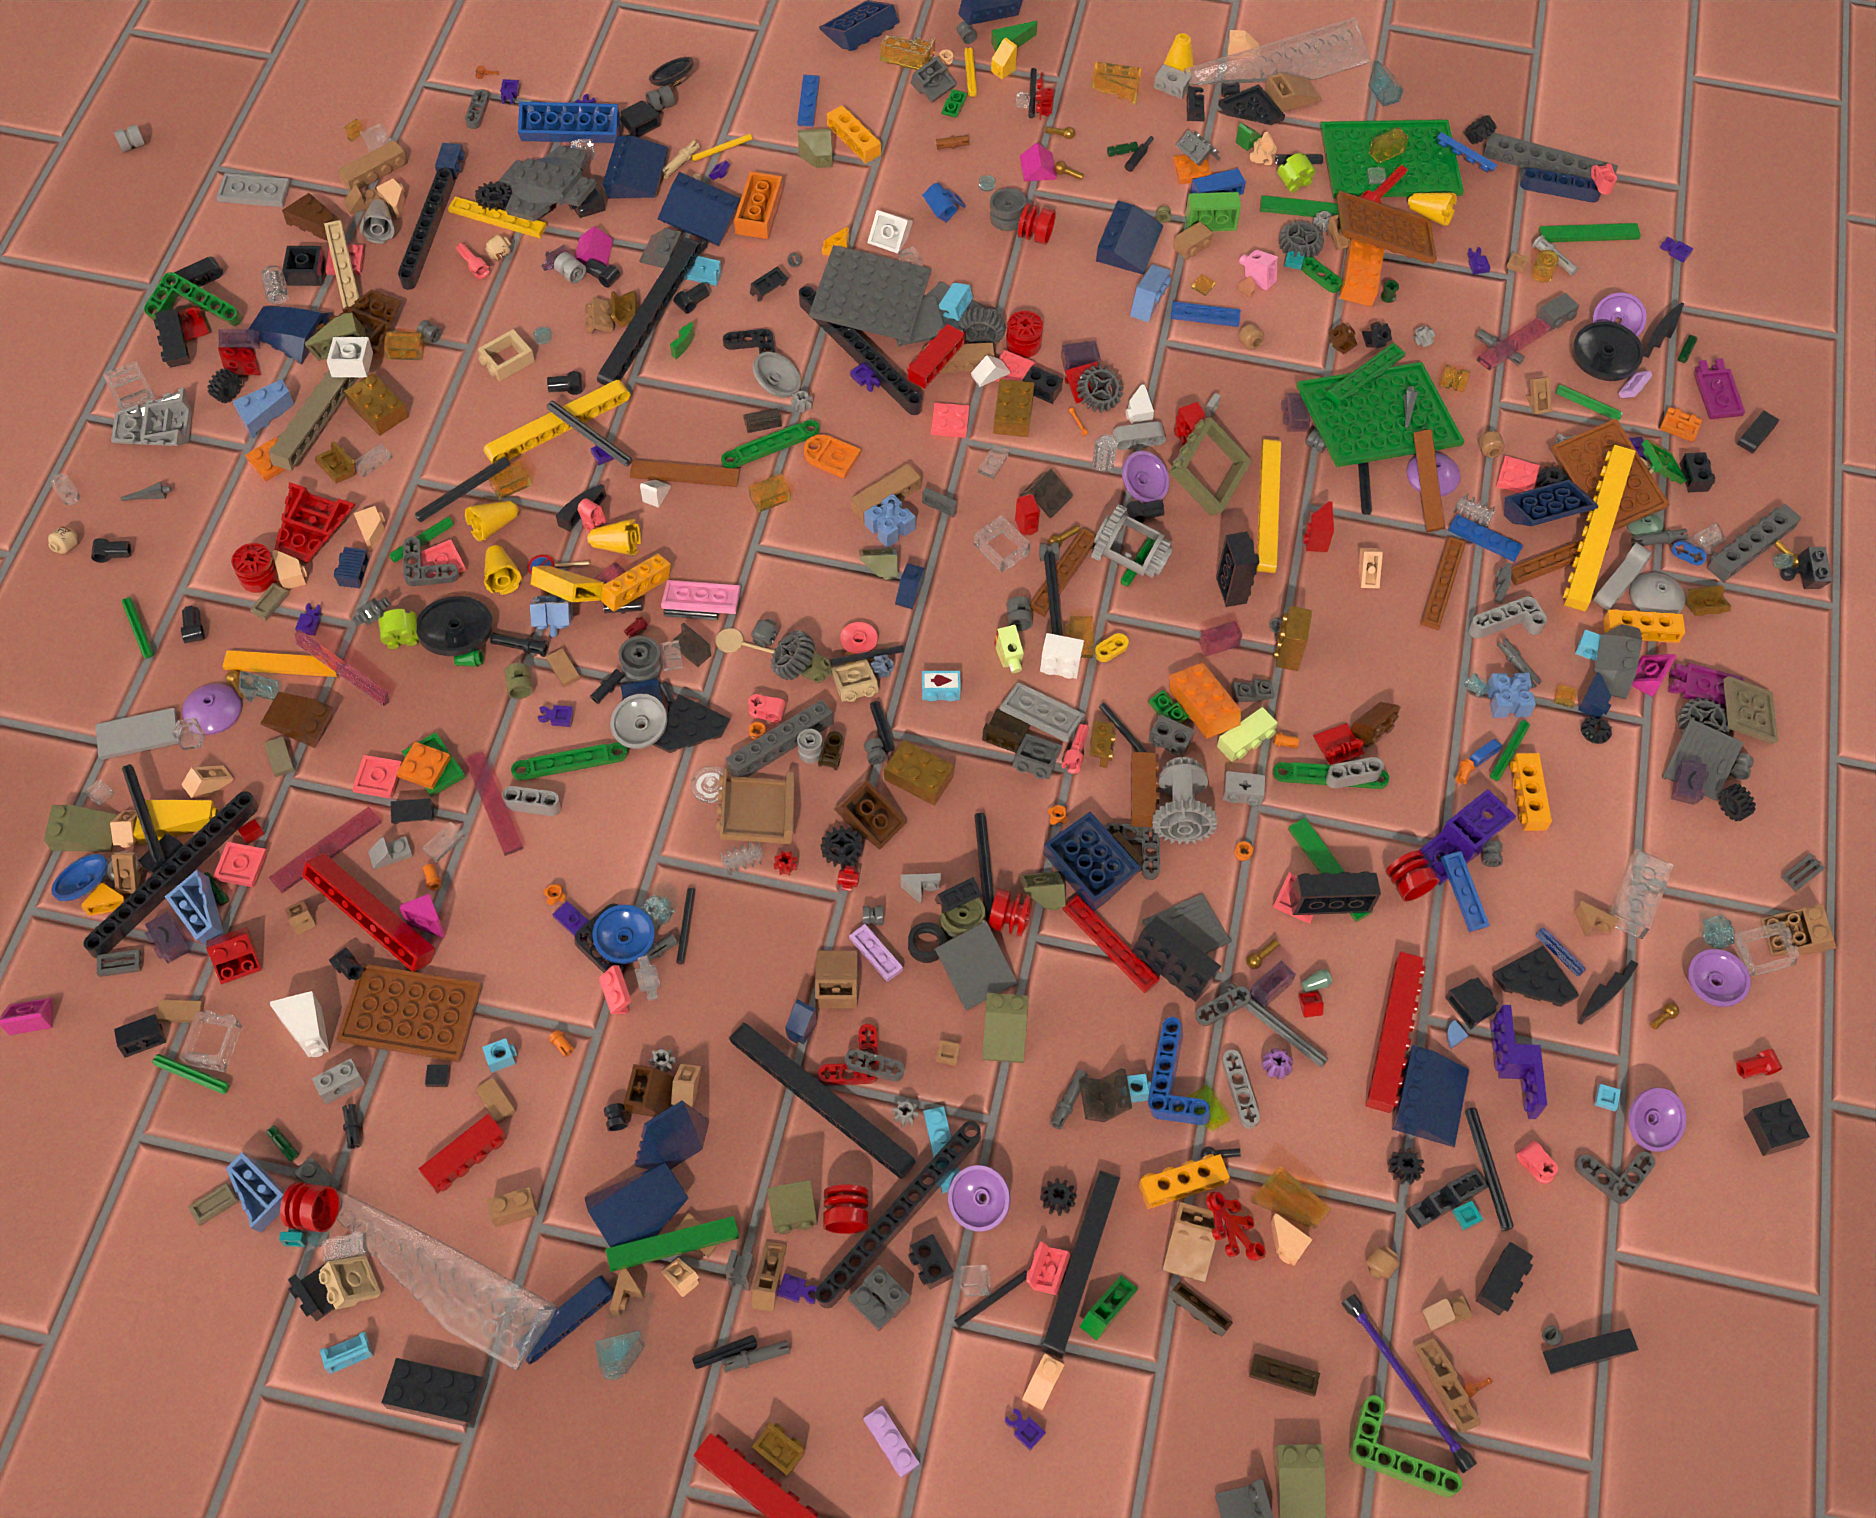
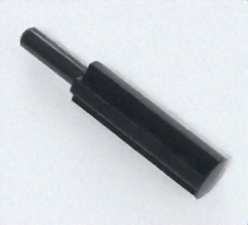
(1138, 155)

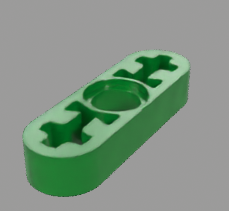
(1330, 282)

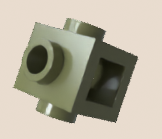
(818, 669)

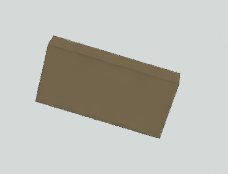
(269, 601)
(279, 756)
(213, 1204)

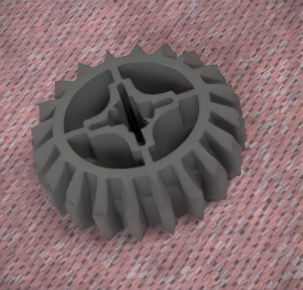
(1301, 238)
(982, 326)
(1095, 383)
(792, 655)
(1702, 711)

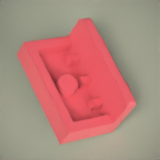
(615, 990)
(1047, 1269)

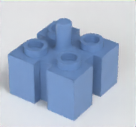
(889, 520)
(552, 612)
(1510, 695)

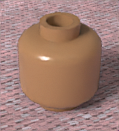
(1251, 336)
(1491, 444)
(1382, 1262)

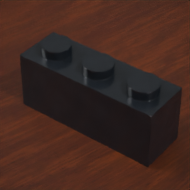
(172, 338)
(1505, 1279)

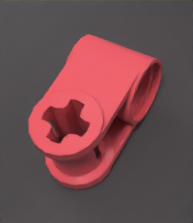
(1604, 178)
(591, 514)
(767, 708)
(1537, 1161)

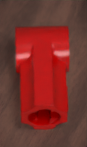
(1763, 1063)

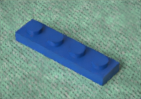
(808, 100)
(1471, 156)
(1205, 314)
(1485, 538)
(1465, 891)

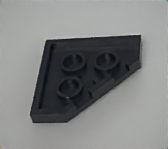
(1252, 105)
(690, 725)
(1536, 978)

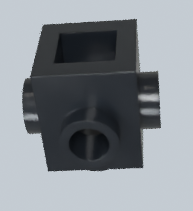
(1377, 335)

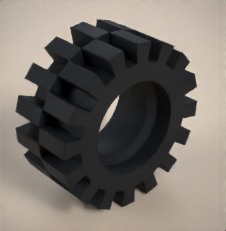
(1480, 129)
(224, 385)
(1736, 802)

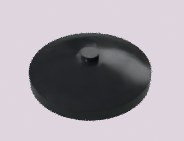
(1607, 351)
(454, 626)

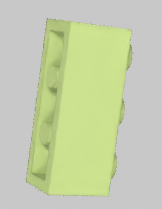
(1248, 735)

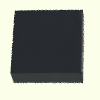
(437, 1076)

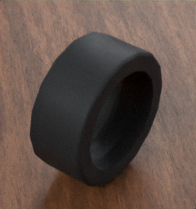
(925, 927)

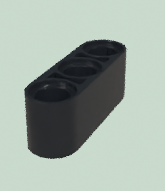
(201, 272)
(1758, 432)

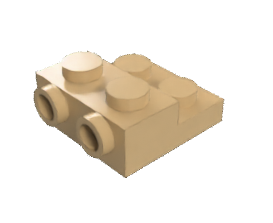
(854, 680)
(349, 1281)

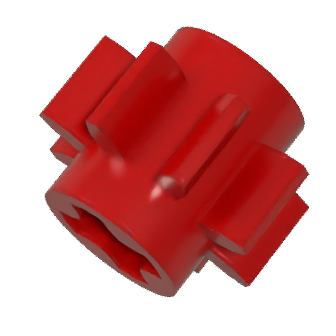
(785, 868)
(848, 878)

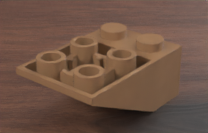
(1291, 91)
(1808, 929)
(836, 980)
(1190, 1243)

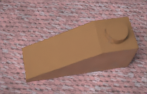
(768, 1276)

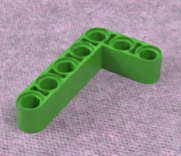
(1395, 1457)

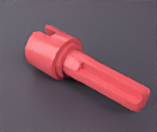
(476, 264)
(1074, 757)

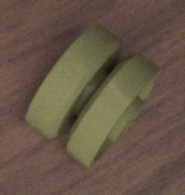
(962, 918)

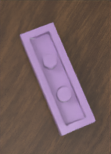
(876, 953)
(891, 1442)

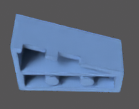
(1150, 292)
(263, 405)
(196, 907)
(257, 1191)

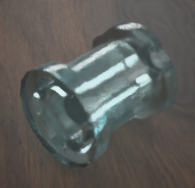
(1476, 685)

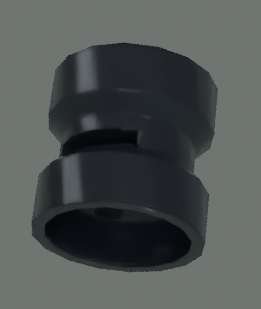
(615, 1117)

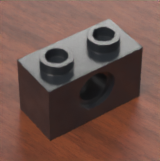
(1814, 568)

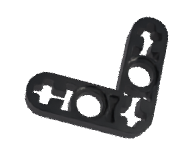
(757, 340)
(587, 930)

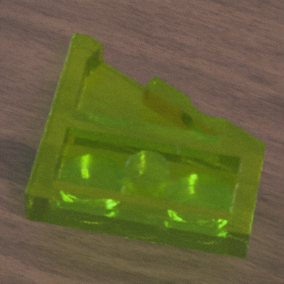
(1218, 1114)

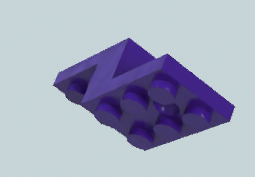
(1468, 832)
(1519, 1062)

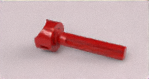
(1385, 186)

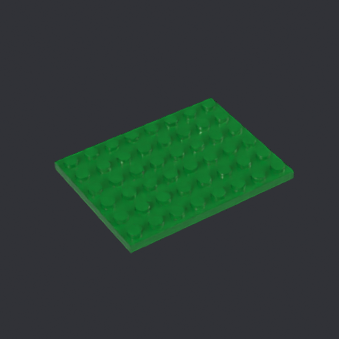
(1427, 163)
(1373, 419)

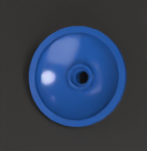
(80, 878)
(621, 922)

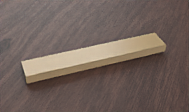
(341, 263)

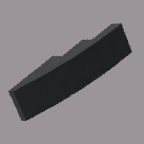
(1664, 329)
(1605, 994)
(1447, 1198)
(1590, 1351)

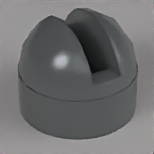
(790, 260)
(1274, 623)
(1552, 1335)

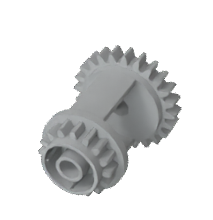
(1109, 534)
(1184, 817)

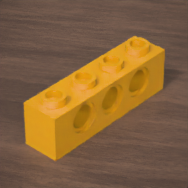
(854, 134)
(635, 582)
(1653, 625)
(1531, 765)
(1155, 1196)

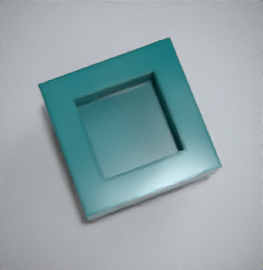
(1294, 262)
(1467, 1215)
(293, 1238)

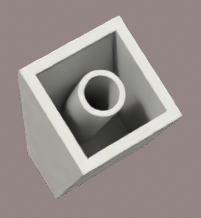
(305, 1022)

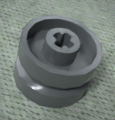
(1006, 208)
(640, 659)

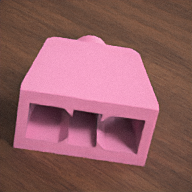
(1261, 268)

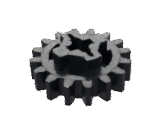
(495, 195)
(831, 846)

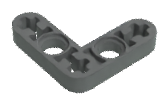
(421, 571)
(1142, 838)
(1614, 1182)

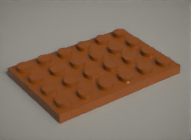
(1386, 227)
(1583, 461)
(410, 1012)

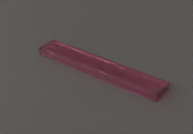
(1513, 343)
(342, 668)
(493, 803)
(330, 845)

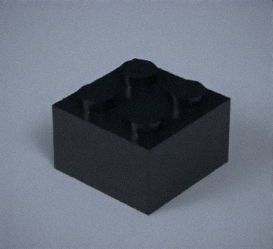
(303, 265)
(1776, 1127)

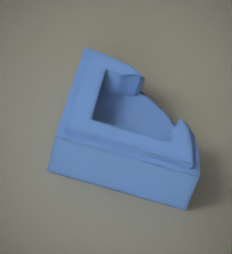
(1455, 1034)

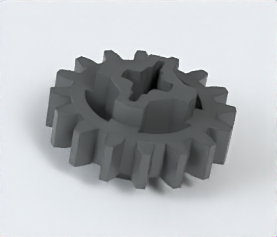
(370, 611)

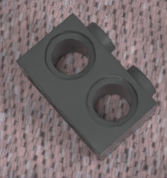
(1173, 732)

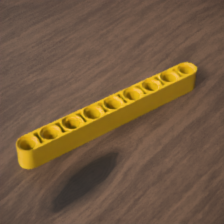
(551, 426)
(1268, 505)

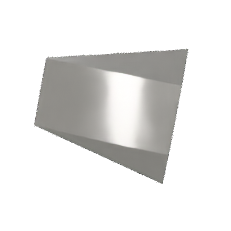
(156, 422)

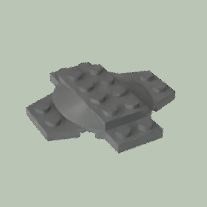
(547, 182)

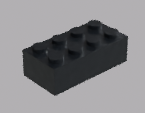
(1237, 568)
(1334, 893)
(1176, 959)
(434, 1393)

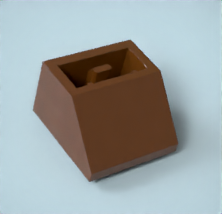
(1376, 723)
(648, 1091)

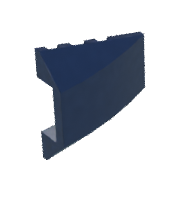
(289, 328)
(672, 1137)
(636, 1206)

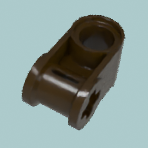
(831, 754)

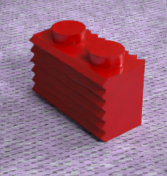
(1027, 515)

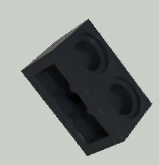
(1046, 385)
(1697, 472)
(934, 1260)

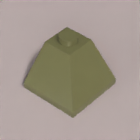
(815, 147)
(881, 561)
(1045, 888)

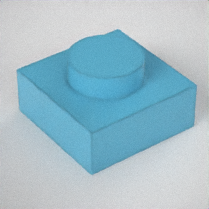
(1607, 1097)

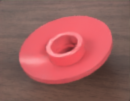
(858, 632)

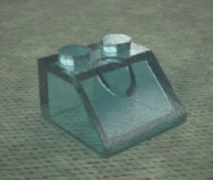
(1384, 85)
(618, 1354)

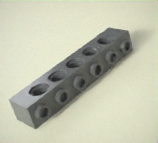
(1753, 543)
(778, 740)

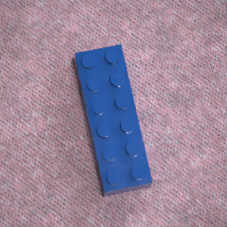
(568, 122)

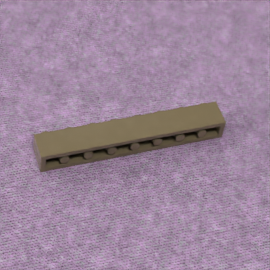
(309, 421)

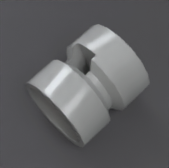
(129, 138)
(569, 267)
(809, 745)

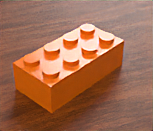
(758, 205)
(1361, 273)
(1205, 700)

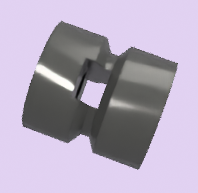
(663, 94)
(1019, 613)

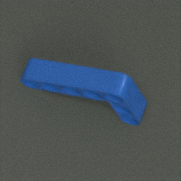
(1167, 1077)

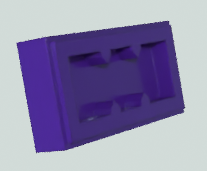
(570, 918)

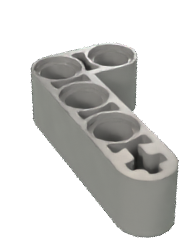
(1623, 577)
(1520, 611)

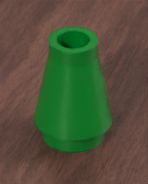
(471, 659)

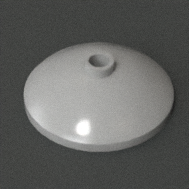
(776, 374)
(1647, 594)
(633, 713)

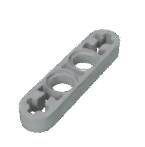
(1243, 1088)

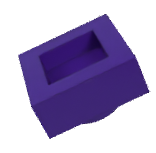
(719, 170)
(600, 455)

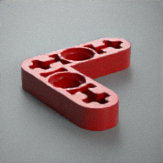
(858, 1078)

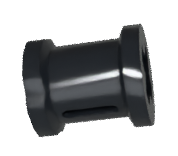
(1229, 89)

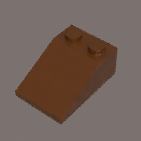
(298, 717)
(870, 814)

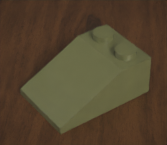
(341, 326)
(79, 829)
(1005, 1027)
(792, 1207)
(1300, 1480)

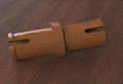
(952, 142)

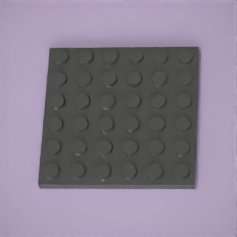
(870, 293)

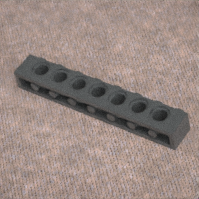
(1537, 156)

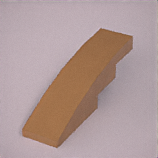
(1448, 1388)

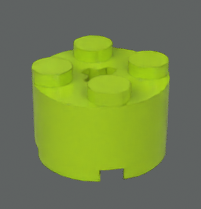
(1296, 172)
(398, 628)

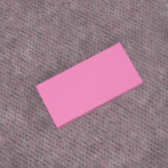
(701, 597)

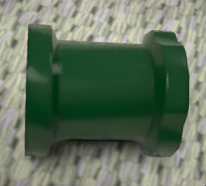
(1389, 292)

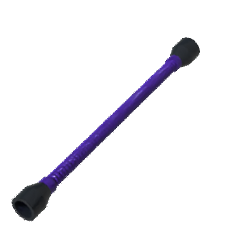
(1462, 1457)

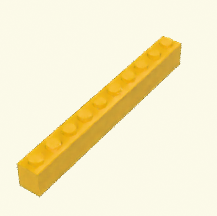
(1598, 531)

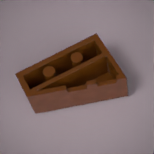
(309, 215)

